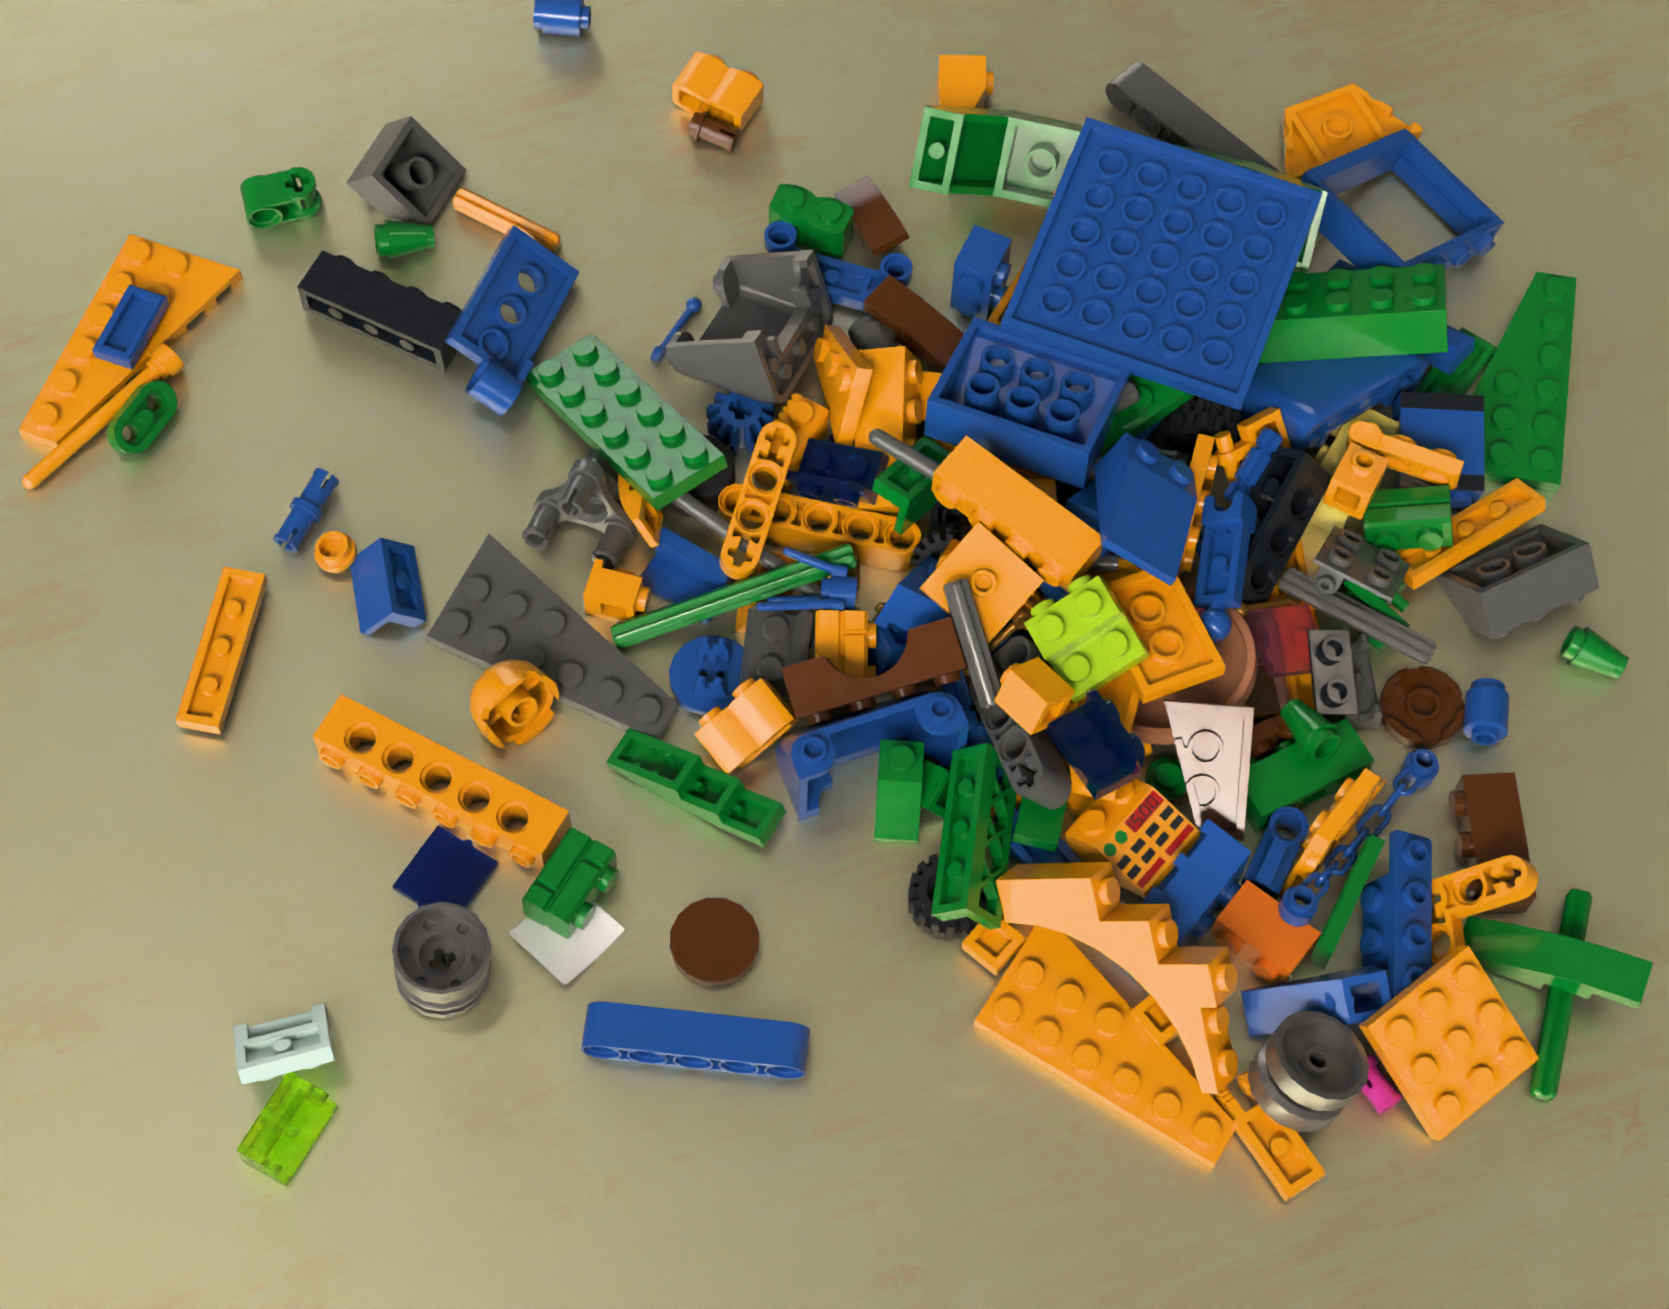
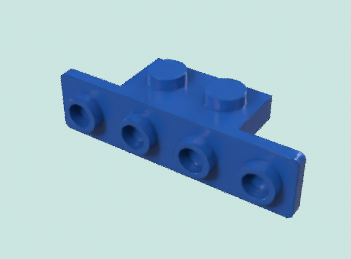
(1400, 913)

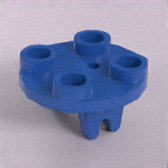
(710, 656)

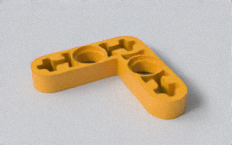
(1456, 906)

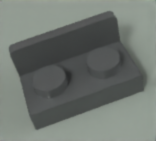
(775, 642)

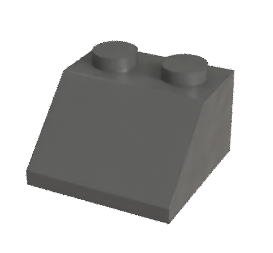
(406, 173)

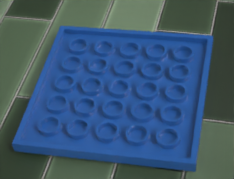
(1162, 262)

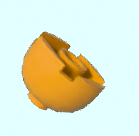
(512, 702)

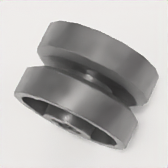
(1308, 1071)

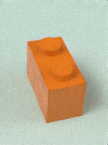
(1261, 937)

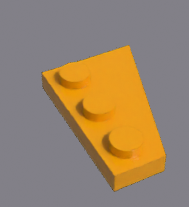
(843, 381)

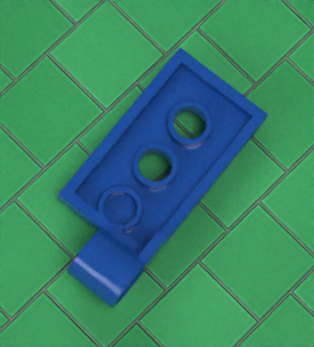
(501, 347)

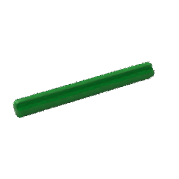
(1559, 1005)

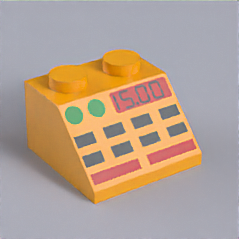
(1135, 833)

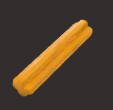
(503, 218)

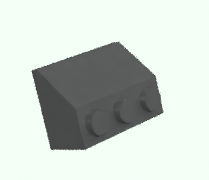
(1520, 580)

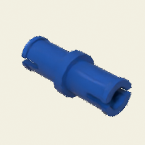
(306, 510)

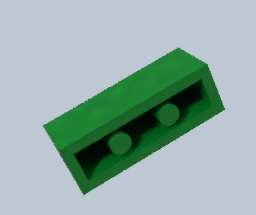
(1299, 781)

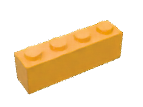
(890, 406)
(1016, 513)

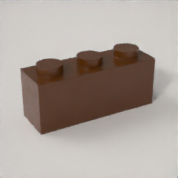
(1489, 828)

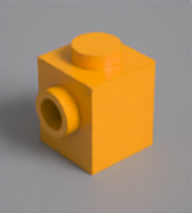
(1356, 480)
(1033, 694)

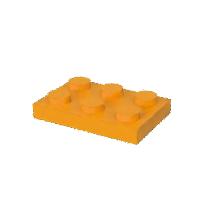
(1204, 468)
(1172, 634)

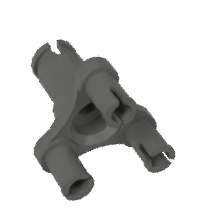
(588, 499)

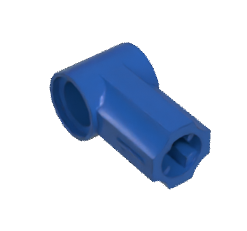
(1277, 854)

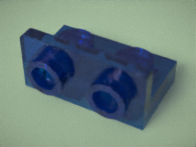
(838, 472)
(1098, 745)

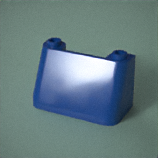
(1329, 392)
(811, 751)

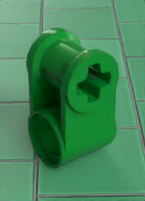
(277, 197)

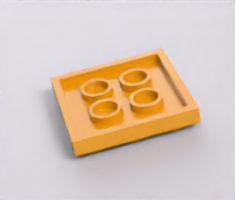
(1449, 1042)

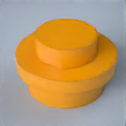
(335, 551)

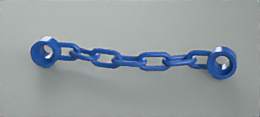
(1413, 775)

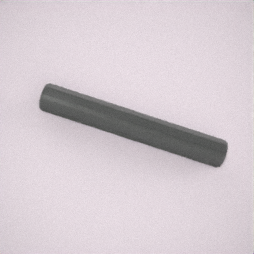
(1359, 617)

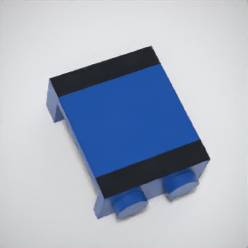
(1449, 424)

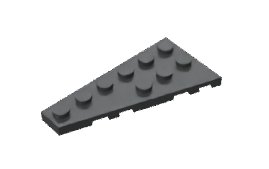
(511, 614)

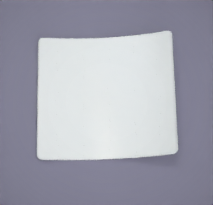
(568, 956)

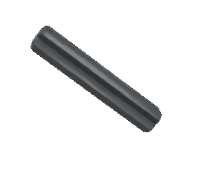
(972, 641)

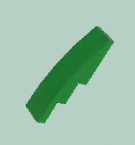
(696, 788)
(1557, 960)

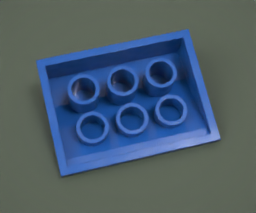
(1026, 402)

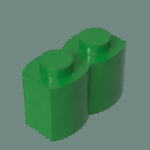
(820, 222)

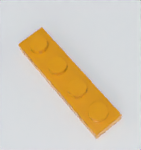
(1474, 530)
(221, 650)

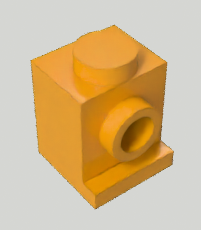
(615, 593)

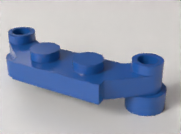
(845, 282)

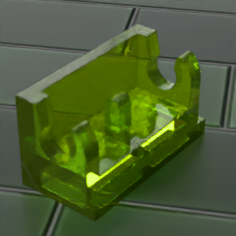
(287, 1129)

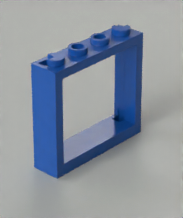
(1427, 178)

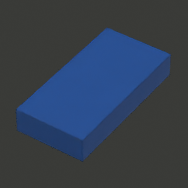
(130, 327)

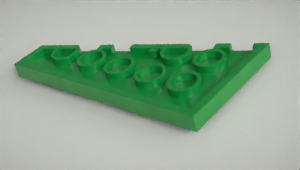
(1529, 387)

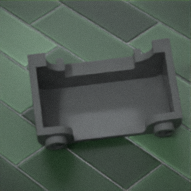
(764, 328)

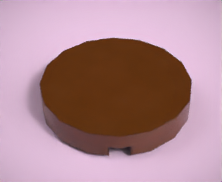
(1421, 707)
(714, 942)

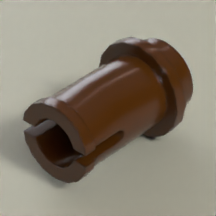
(713, 131)

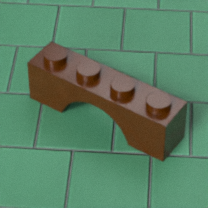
(929, 655)

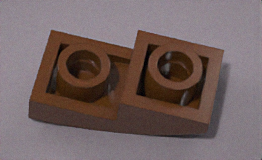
(873, 216)

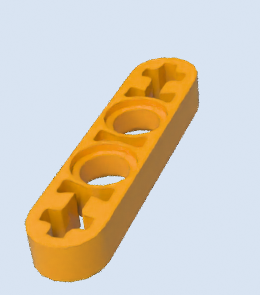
(758, 500)

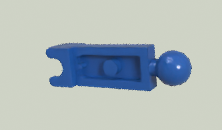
(1223, 561)

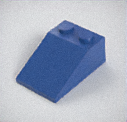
(1145, 506)

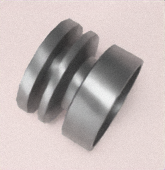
(449, 936)

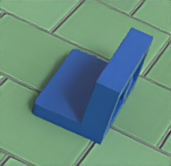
(682, 570)
(387, 586)

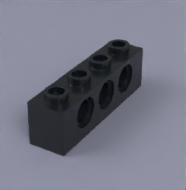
(1284, 504)

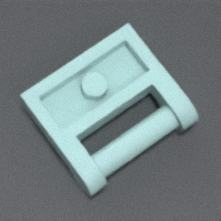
(283, 1045)

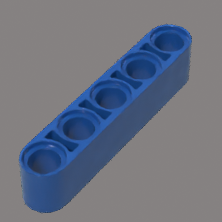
(696, 1040)

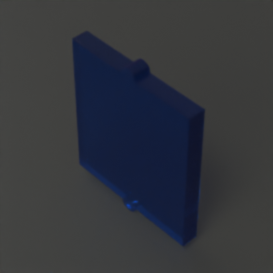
(445, 871)

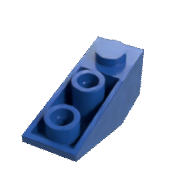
(1344, 995)

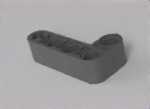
(1027, 759)

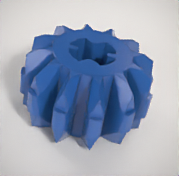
(725, 421)

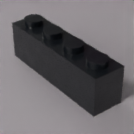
(379, 309)

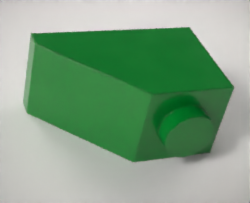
(899, 791)

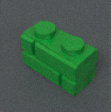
(1410, 518)
(571, 883)

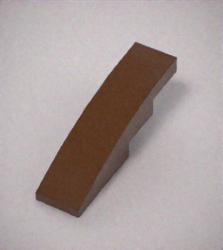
(915, 323)

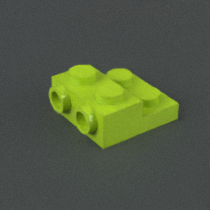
(1086, 636)

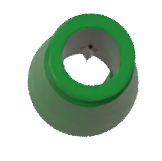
(402, 238)
(1593, 653)
(1311, 731)

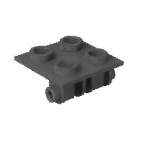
(1351, 558)

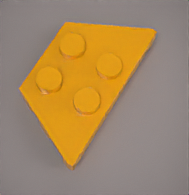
(1335, 126)
(1334, 824)

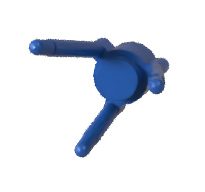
(835, 592)

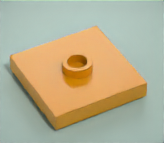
(995, 576)

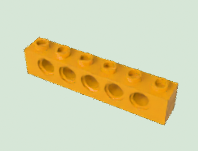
(353, 723)

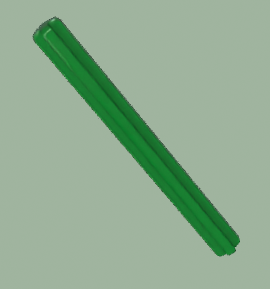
(727, 598)

